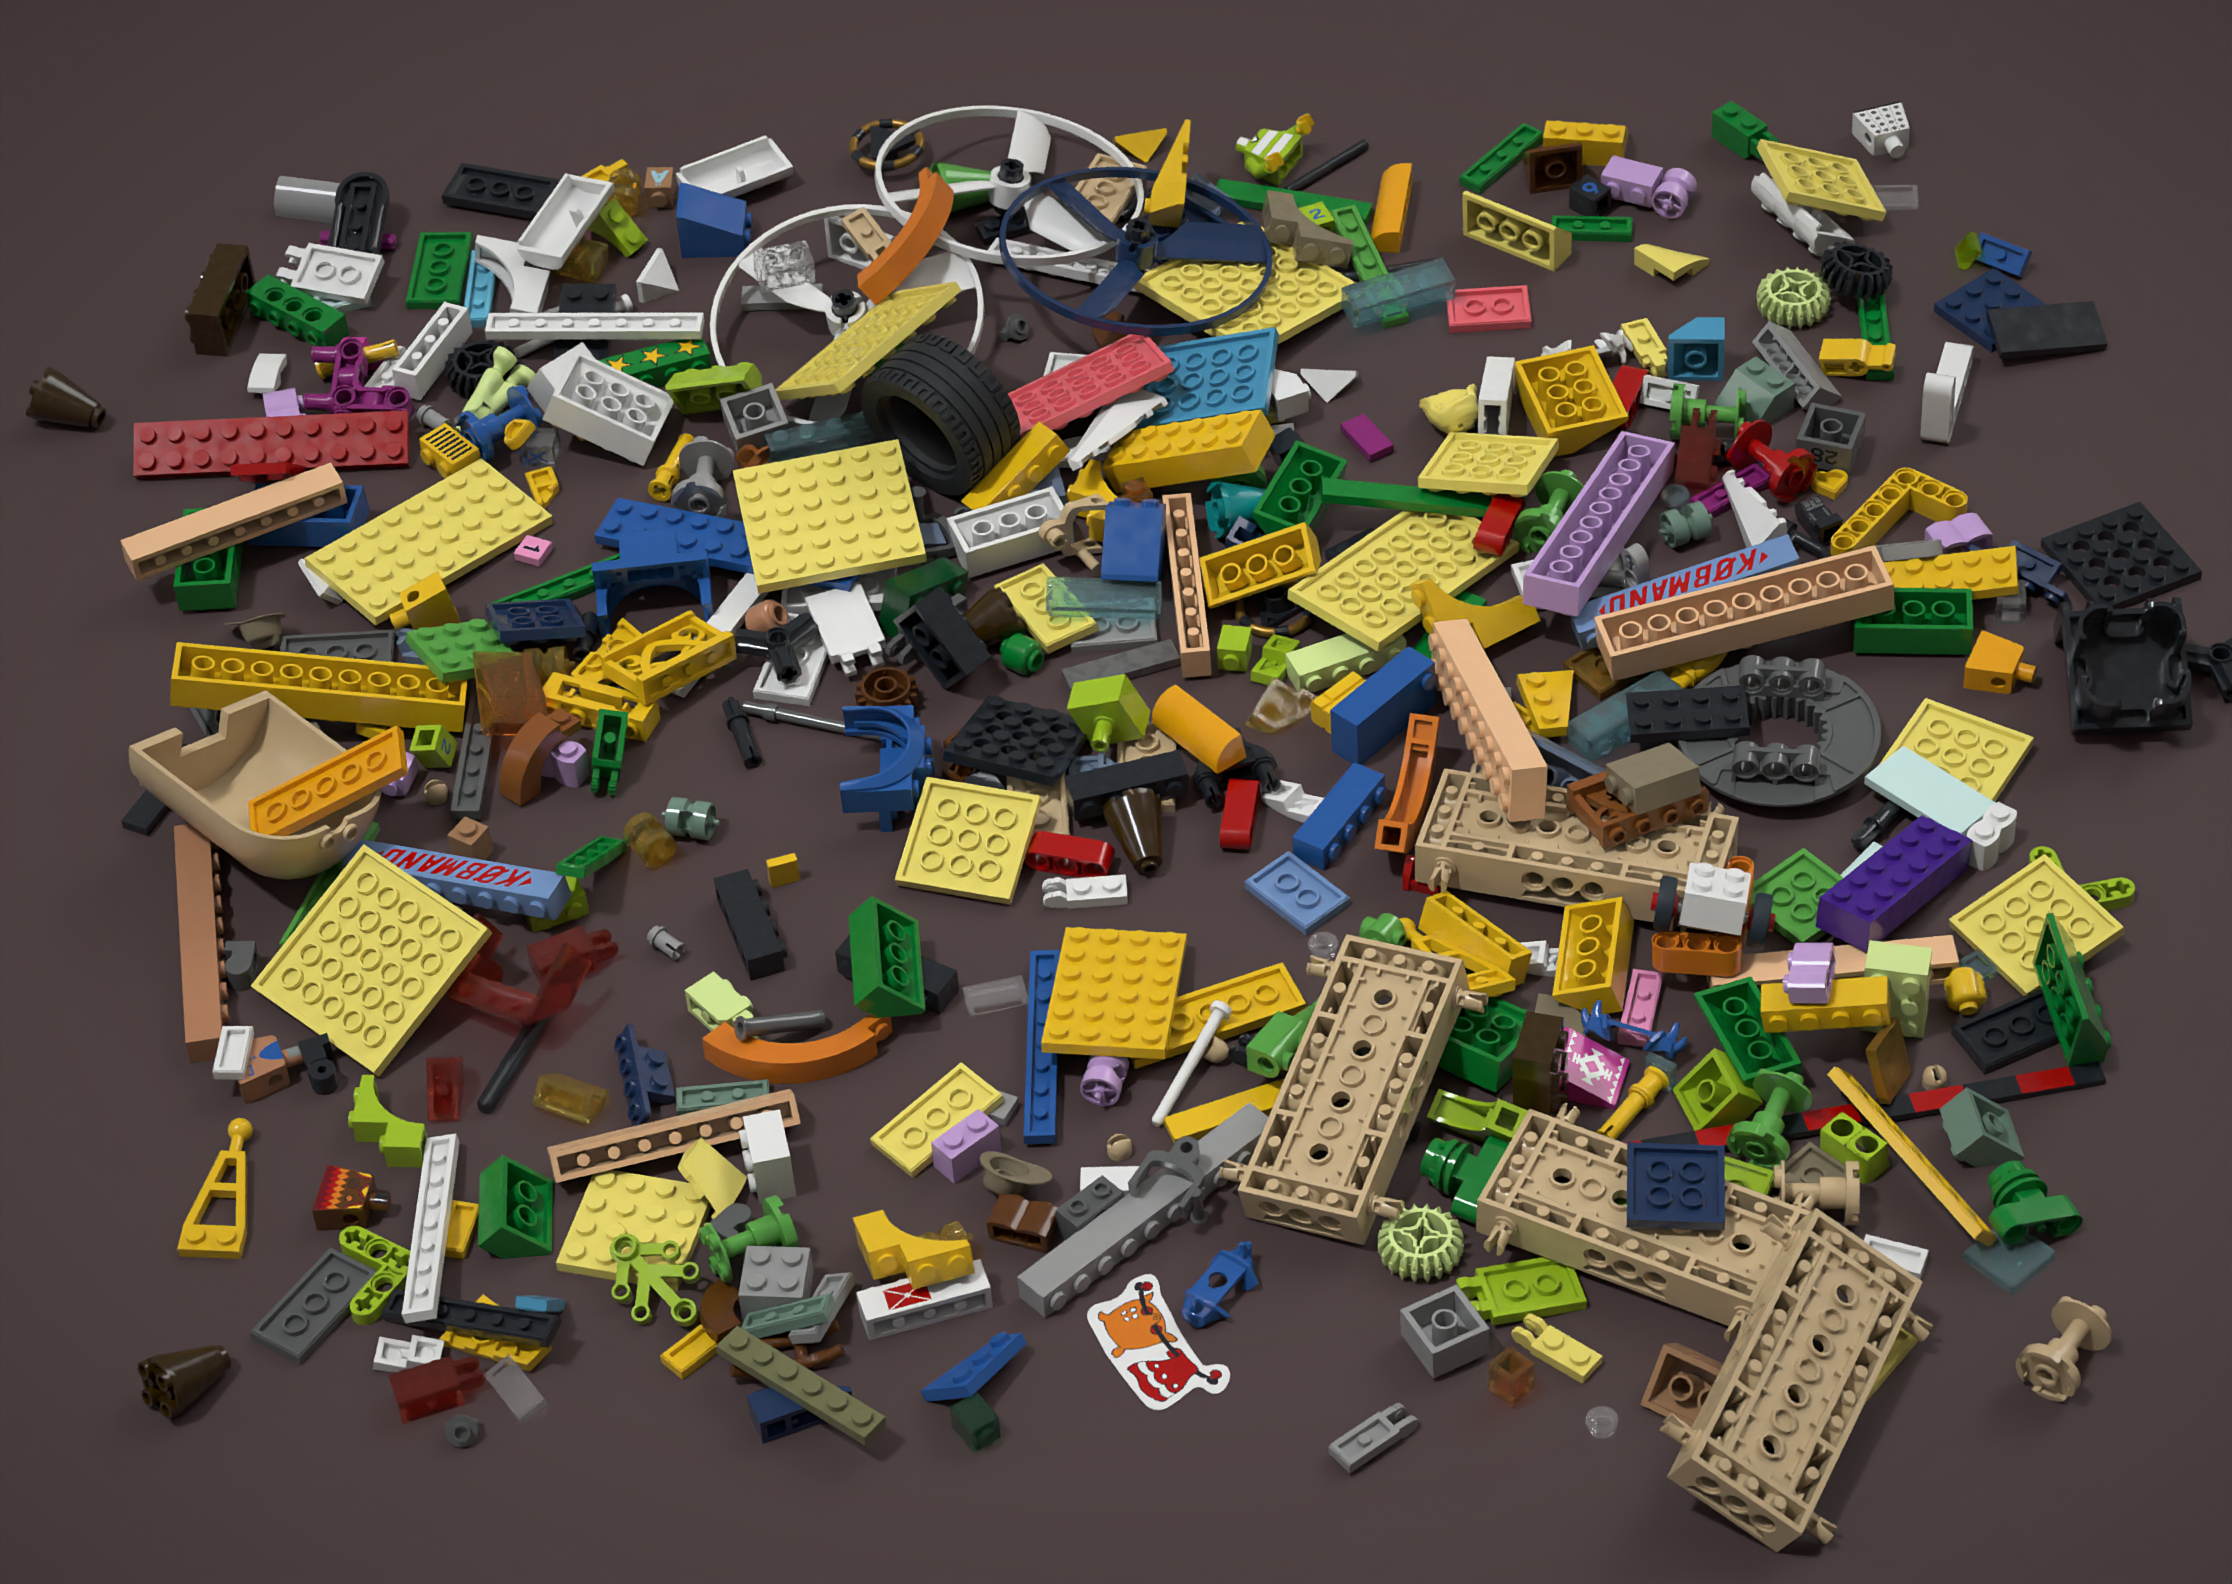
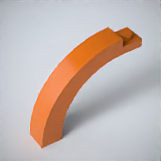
(913, 240)
(1404, 819)
(796, 1061)

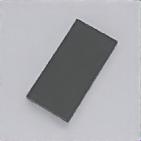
(366, 645)
(312, 1306)

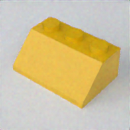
(1597, 140)

